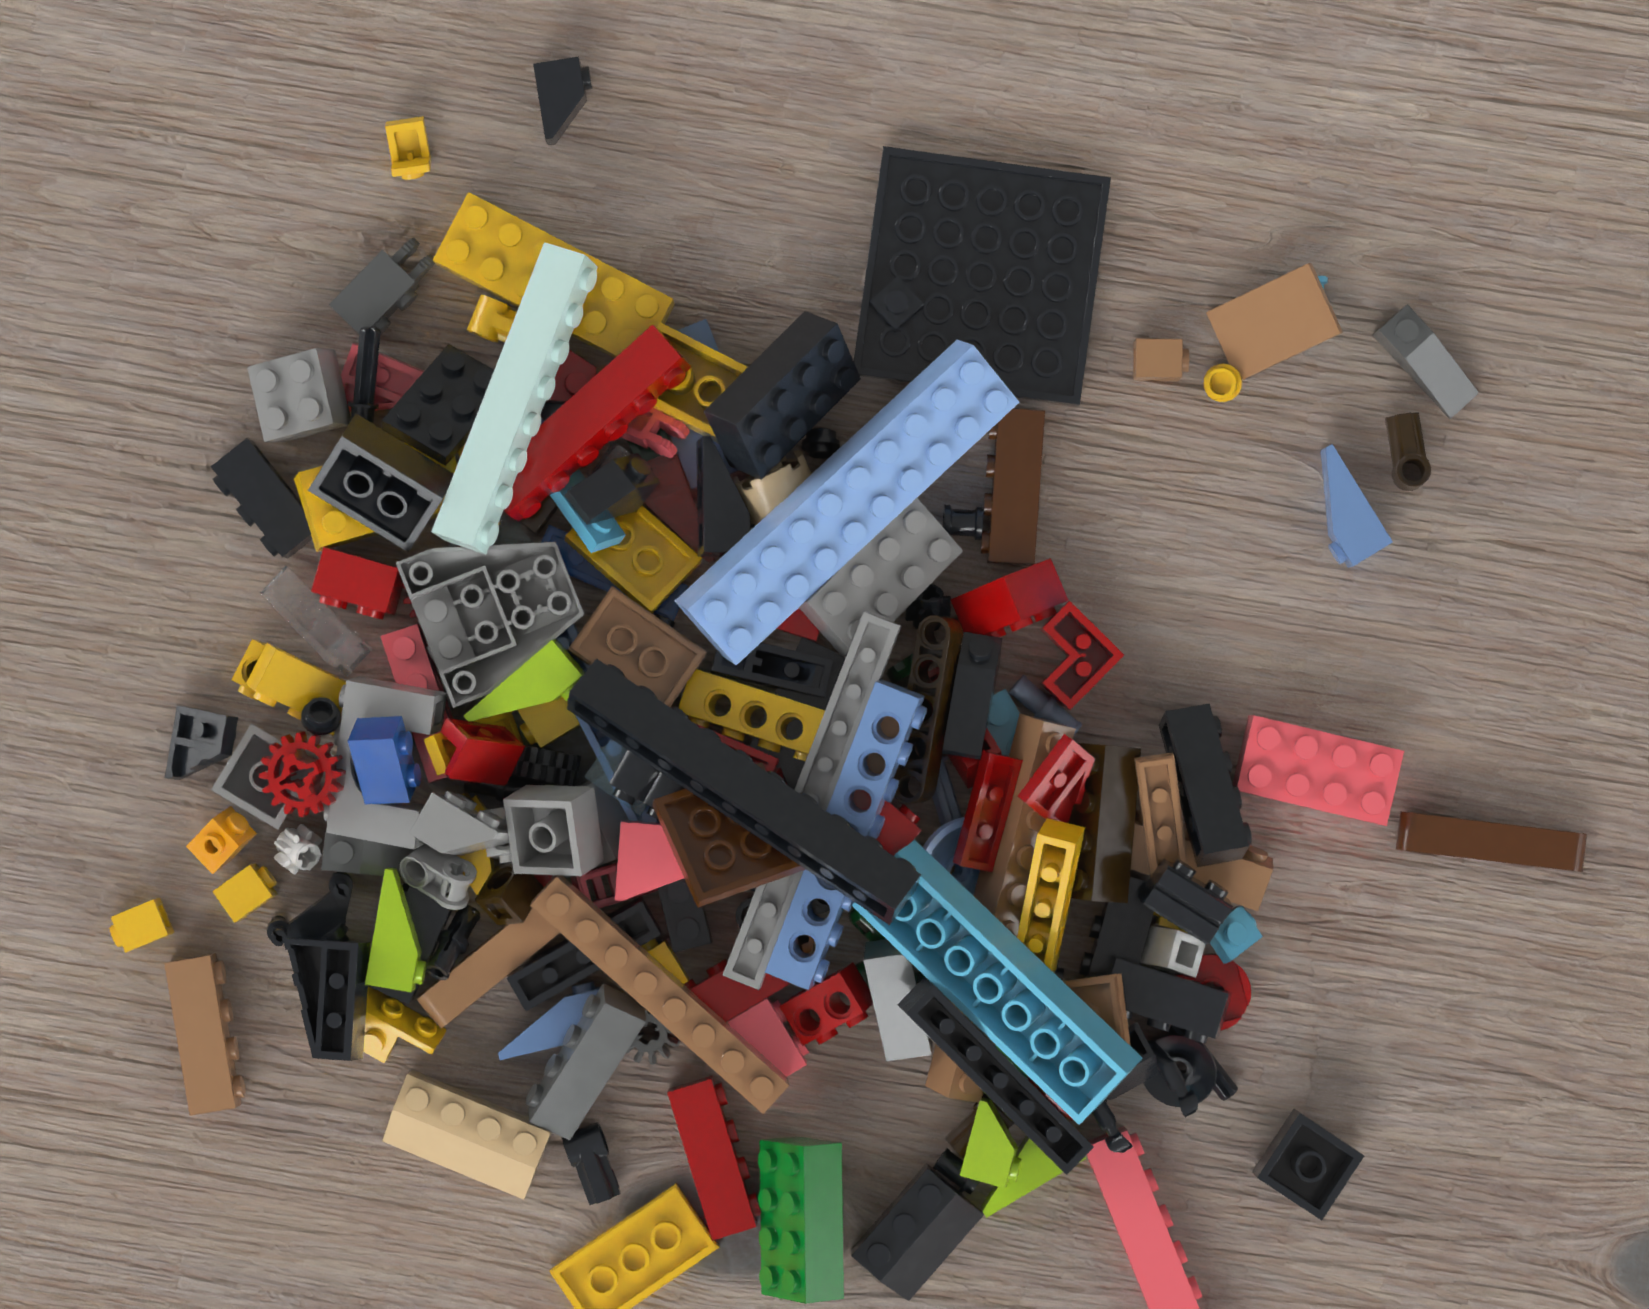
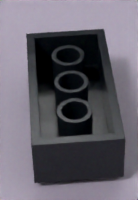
(782, 395)

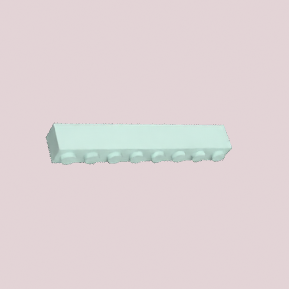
(515, 398)

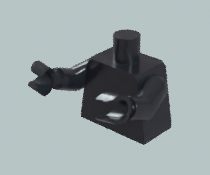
(1153, 1060)

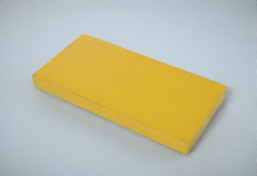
(636, 1254)

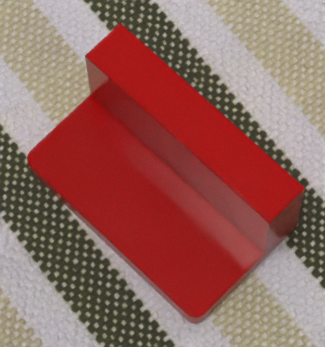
(482, 751)

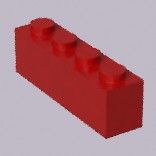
(713, 1158)

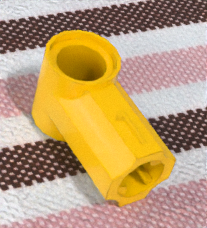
(491, 319)

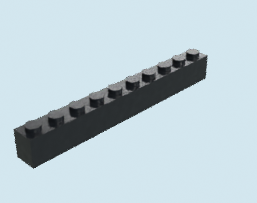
(744, 791)

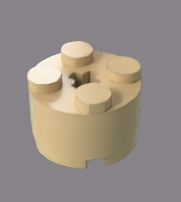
(774, 488)

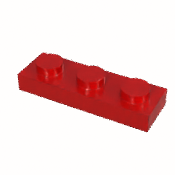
(987, 811)

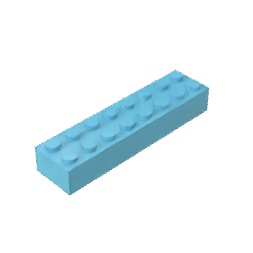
(1006, 990)

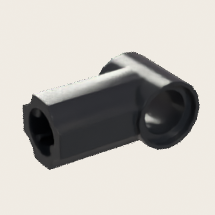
(589, 1154)

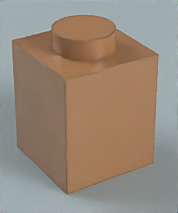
(1159, 359)

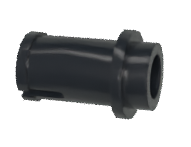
(950, 1167)

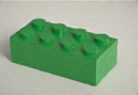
(801, 1219)

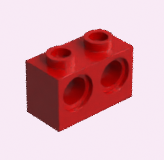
(826, 1002)

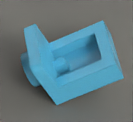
(1235, 935)

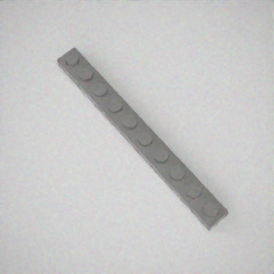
(818, 778)

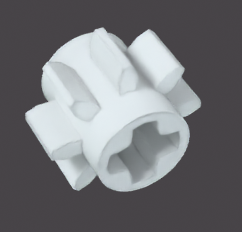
(298, 849)

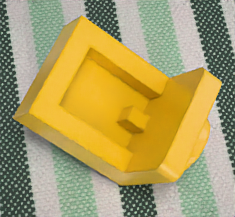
(408, 147)

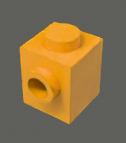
(221, 839)

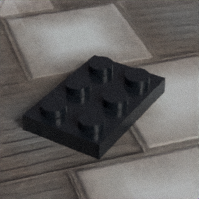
(441, 405)

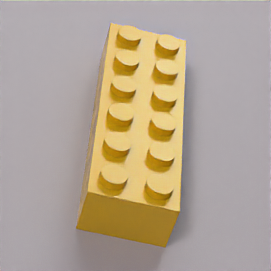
(501, 253)

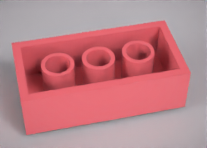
(1317, 770)

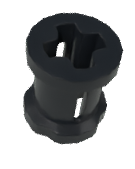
(963, 522)

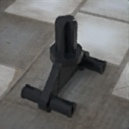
(322, 919)

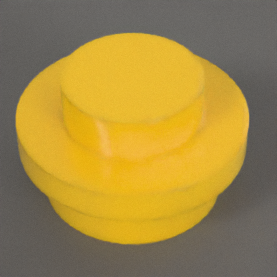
(1222, 382)

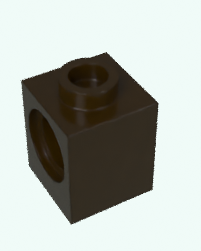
(508, 895)

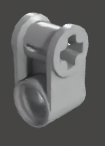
(437, 874)

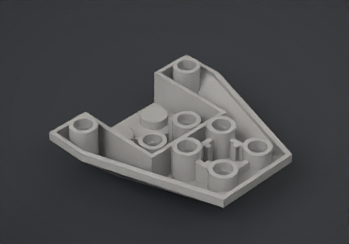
(488, 610)

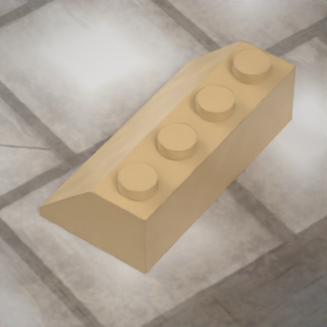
(466, 1134)

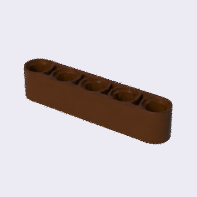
(1491, 841)

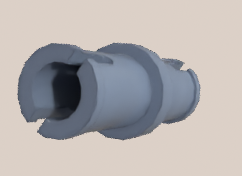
(1041, 704)

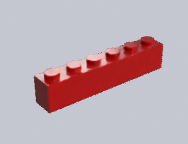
(595, 417)

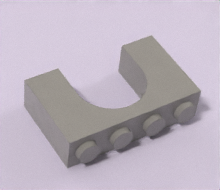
(367, 698)

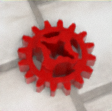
(308, 788)

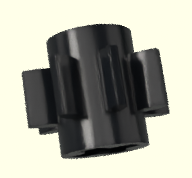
(928, 603)

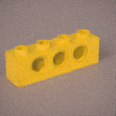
(705, 689)
(1050, 889)

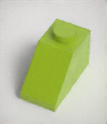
(990, 1149)

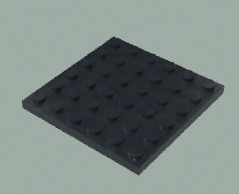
(998, 262)

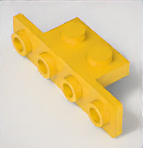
(389, 1020)

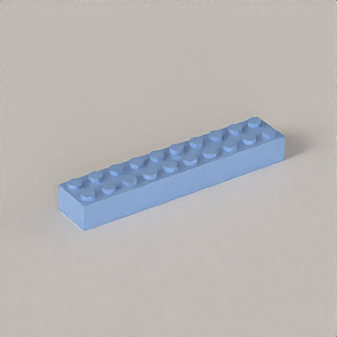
(847, 501)

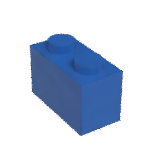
(384, 760)

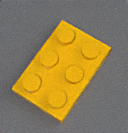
(646, 562)

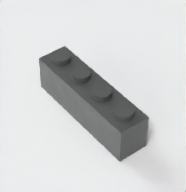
(585, 1061)

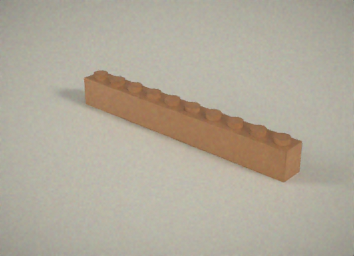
(1006, 886)

